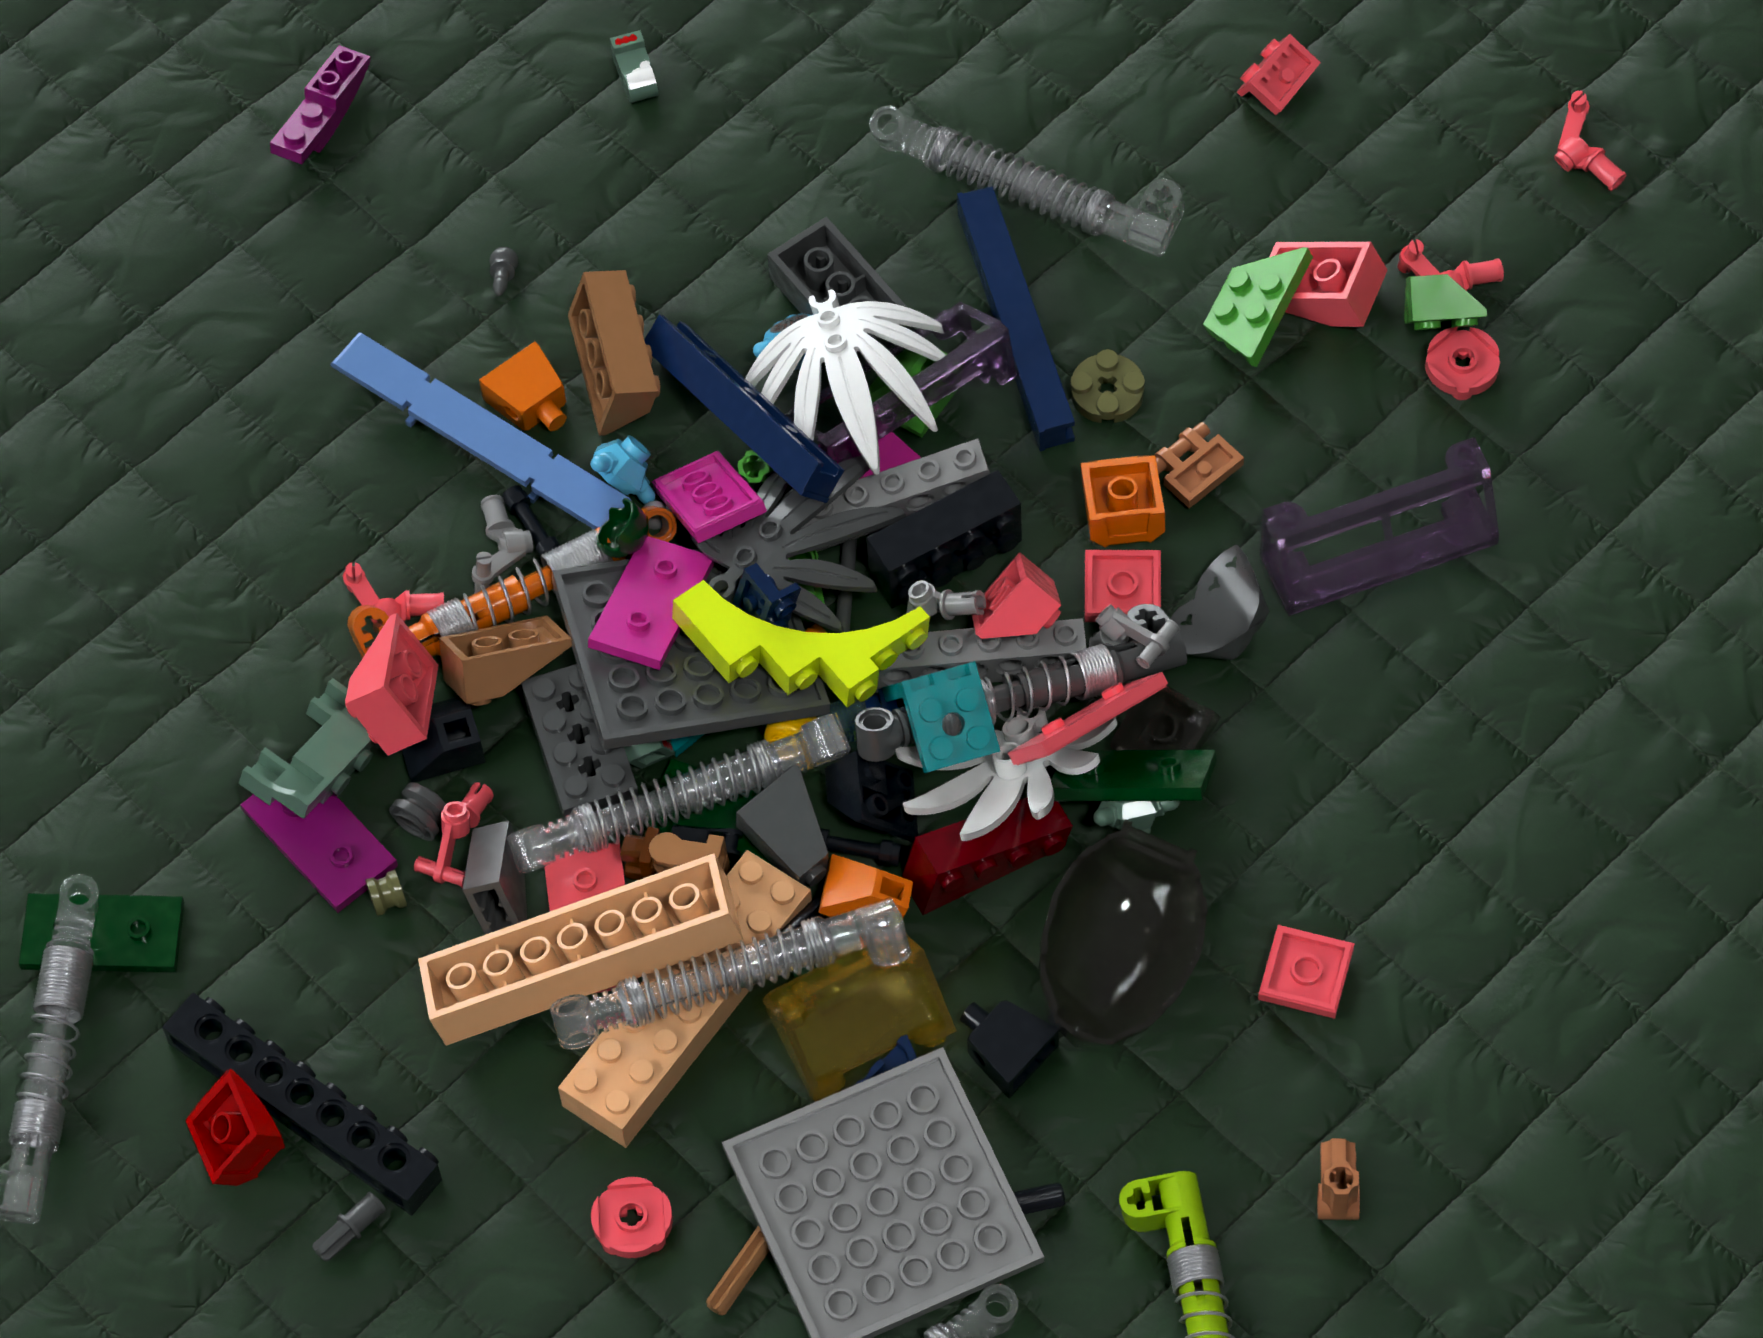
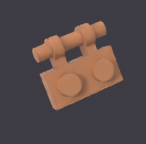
(1202, 470)

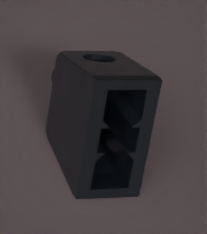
(1008, 1043)

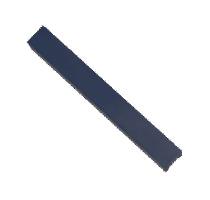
(1013, 306)
(744, 409)

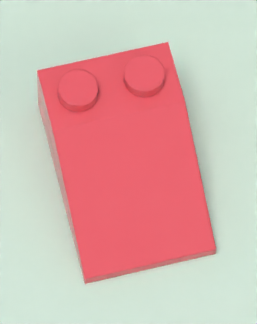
(1337, 283)
(394, 688)

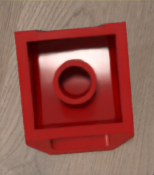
(233, 1131)

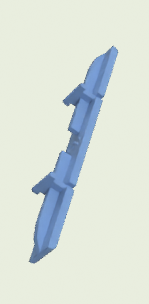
(478, 431)

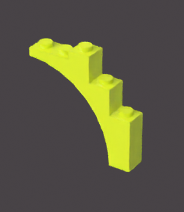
(792, 657)

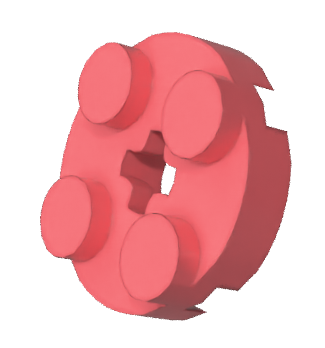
(1459, 380)
(637, 1240)

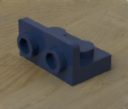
(761, 598)

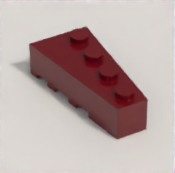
(950, 868)

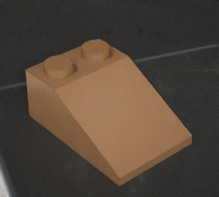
(499, 657)

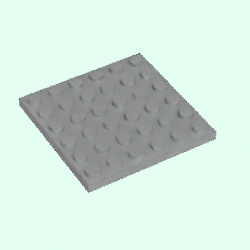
(883, 1201)

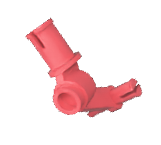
(1575, 152)
(1465, 274)
(404, 605)
(455, 823)

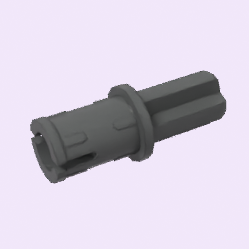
(348, 1227)

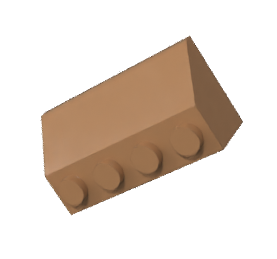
(612, 349)

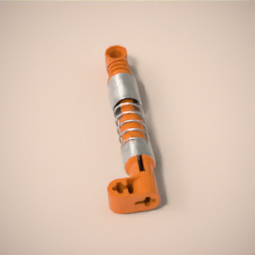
(503, 598)

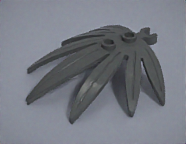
(772, 540)

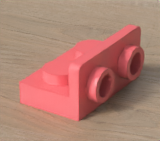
(1279, 74)

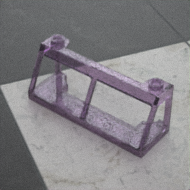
(981, 356)
(1463, 531)

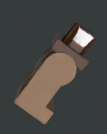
(665, 851)

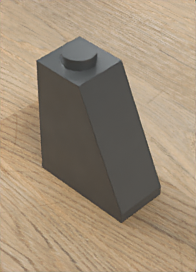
(786, 828)
(492, 879)

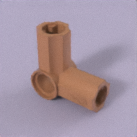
(1339, 1187)

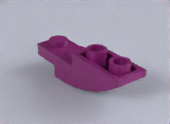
(324, 106)

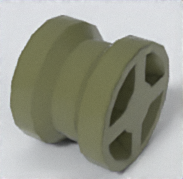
(386, 892)

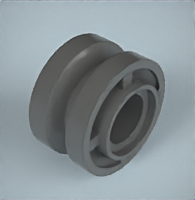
(418, 811)

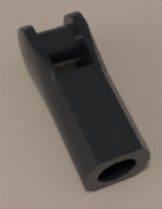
(701, 834)

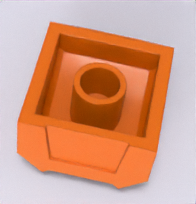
(1123, 500)

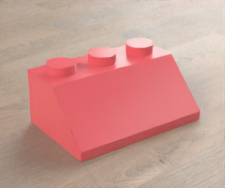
(1018, 602)

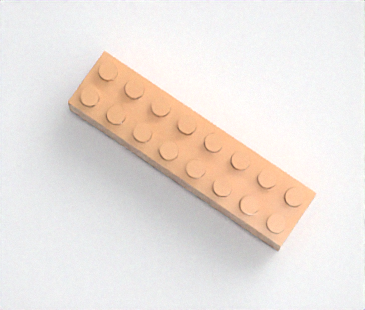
(579, 949)
(635, 1069)

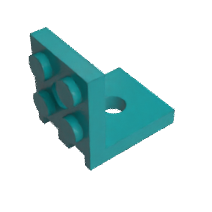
(935, 696)

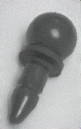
(502, 268)

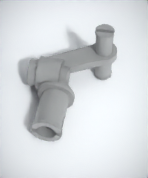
(511, 542)
(946, 602)
(1118, 627)

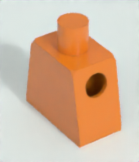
(526, 390)

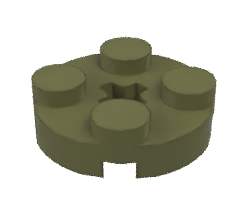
(1113, 369)

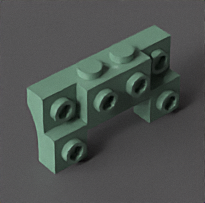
(320, 764)

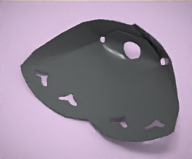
(1226, 615)

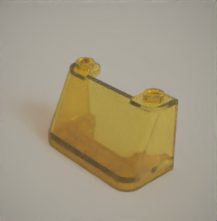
(856, 1013)

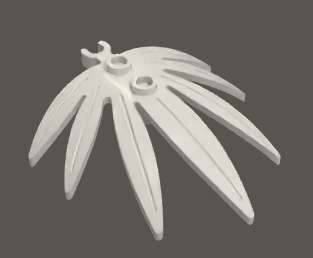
(834, 337)
(1004, 778)

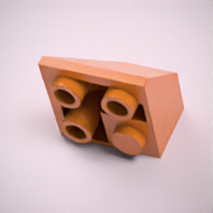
(856, 885)

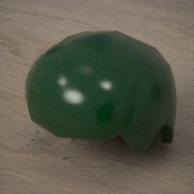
(625, 529)

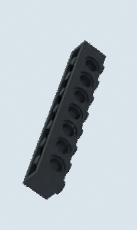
(403, 1187)

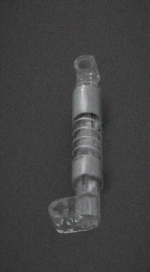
(61, 1001)

